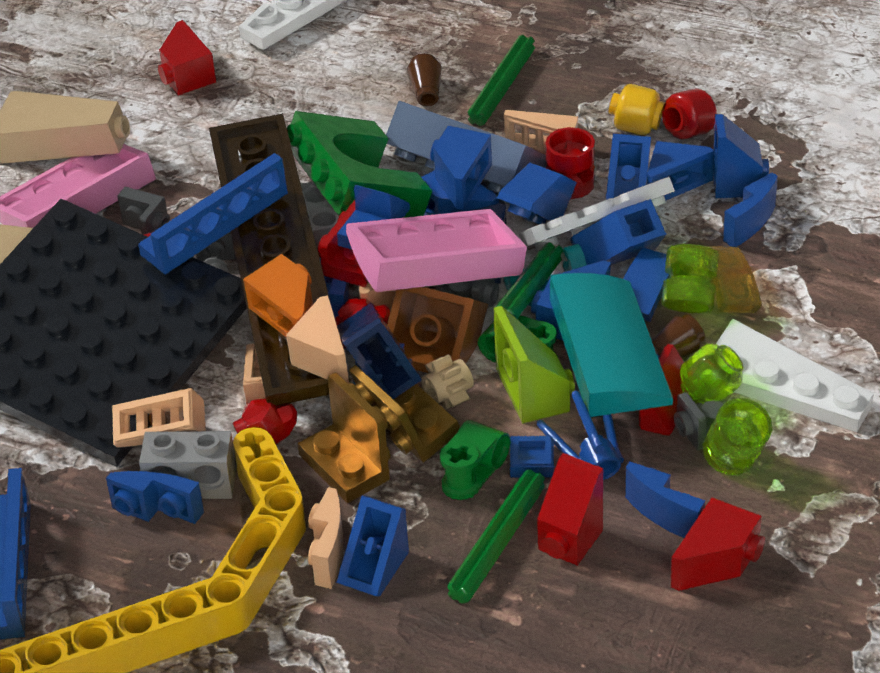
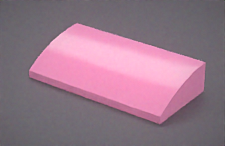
(83, 181)
(435, 249)

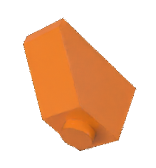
(279, 293)

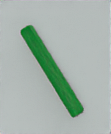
(501, 80)
(531, 279)
(496, 536)

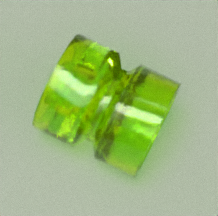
(690, 276)
(737, 436)

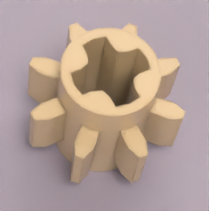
(447, 381)

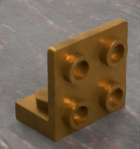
(412, 418)
(353, 449)

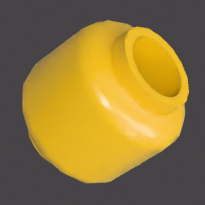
(636, 109)

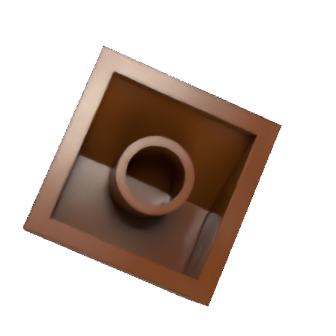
(436, 324)

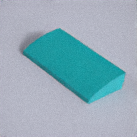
(608, 344)

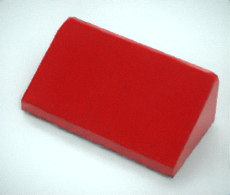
(661, 419)

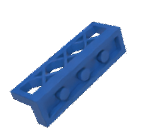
(215, 215)
(14, 553)

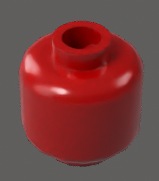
(689, 113)

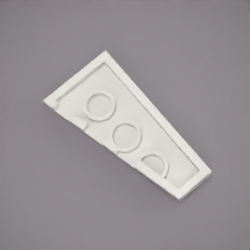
(281, 18)
(579, 220)
(793, 381)

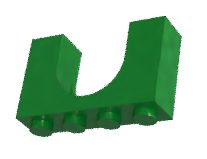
(348, 153)

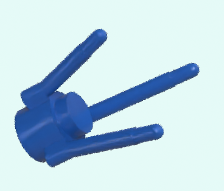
(594, 448)

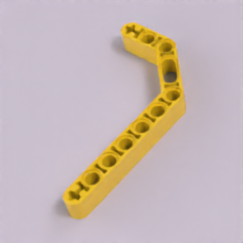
(196, 612)

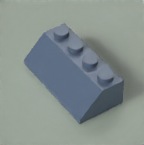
(416, 129)

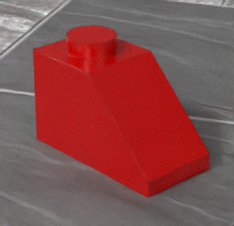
(185, 61)
(571, 510)
(717, 546)

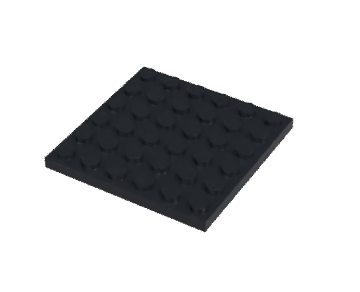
(101, 326)

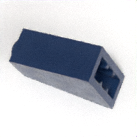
(378, 351)

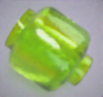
(711, 373)

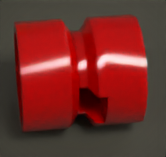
(572, 155)

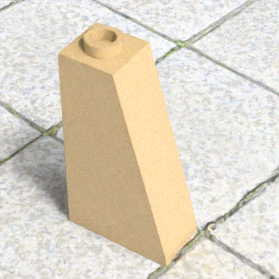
(59, 127)

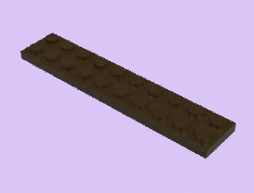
(271, 232)

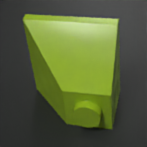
(530, 370)

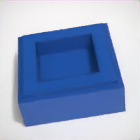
(533, 454)

